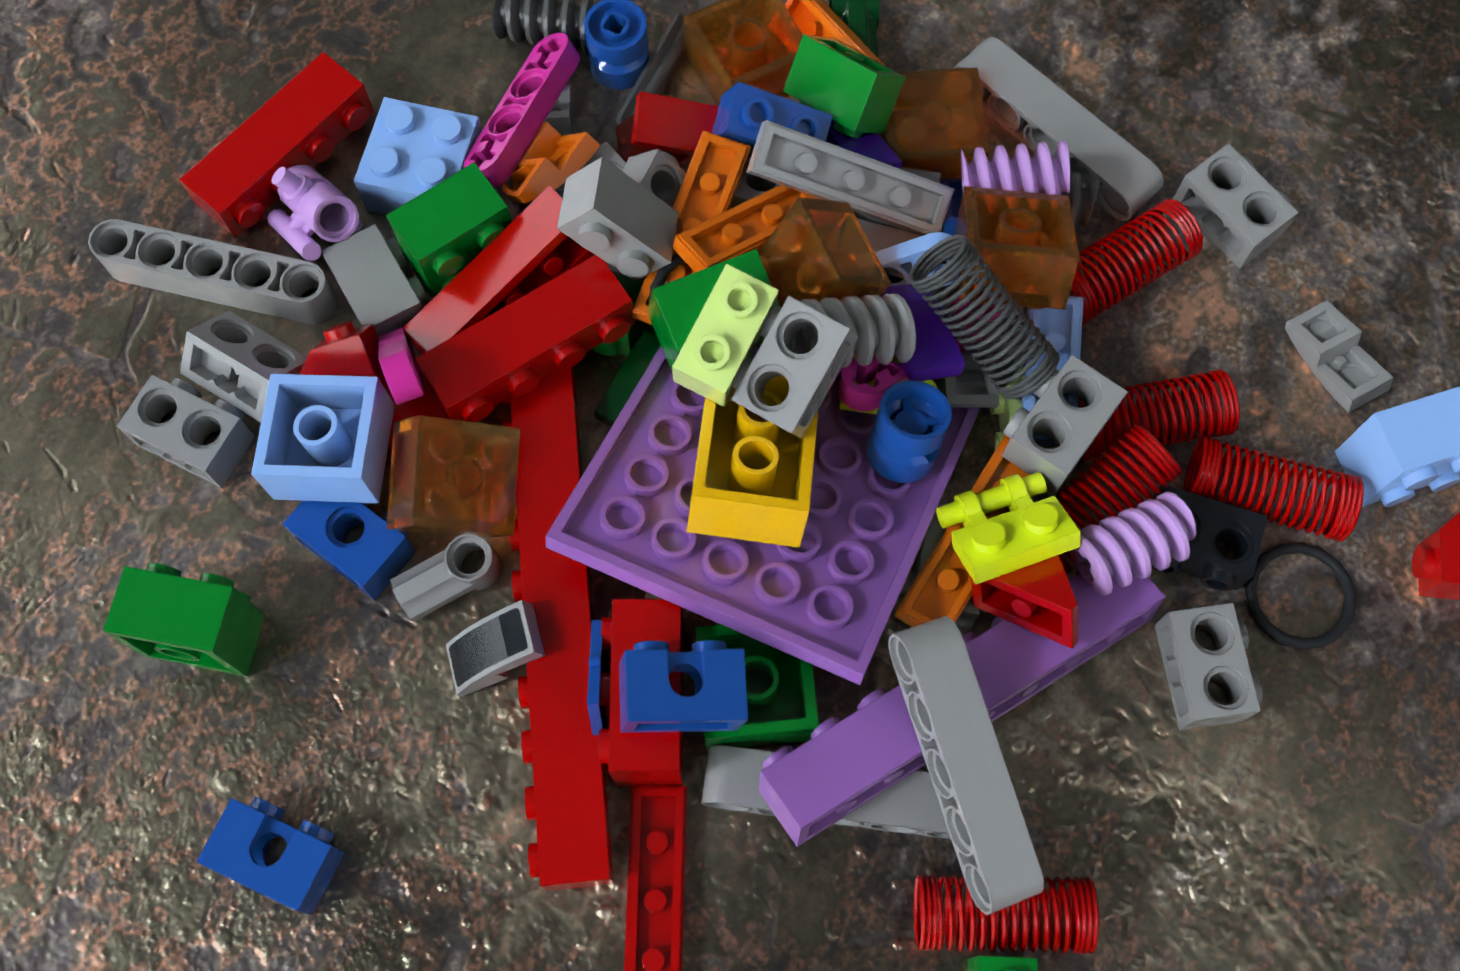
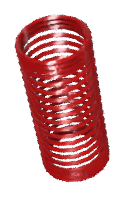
(1085, 287)
(1205, 395)
(1147, 452)
(1341, 508)
(1080, 909)

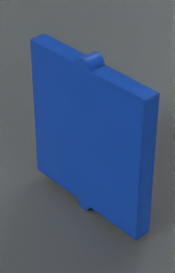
(597, 664)

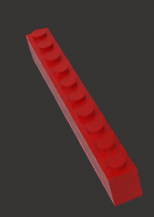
(569, 782)

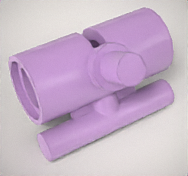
(315, 208)

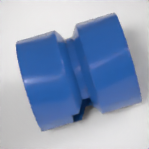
(616, 42)
(908, 431)

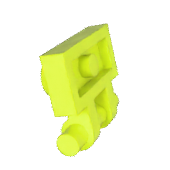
(1012, 539)

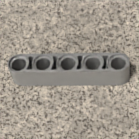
(1041, 111)
(196, 257)
(965, 764)
(905, 808)

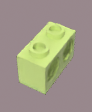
(724, 334)

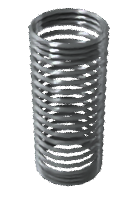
(1013, 356)

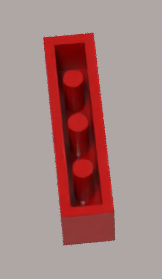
(288, 130)
(511, 266)
(527, 341)

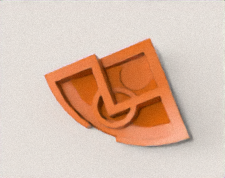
(549, 162)

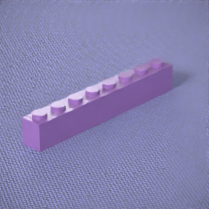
(878, 745)

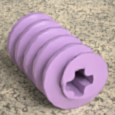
(1021, 173)
(1134, 542)

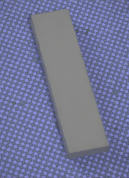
(849, 177)

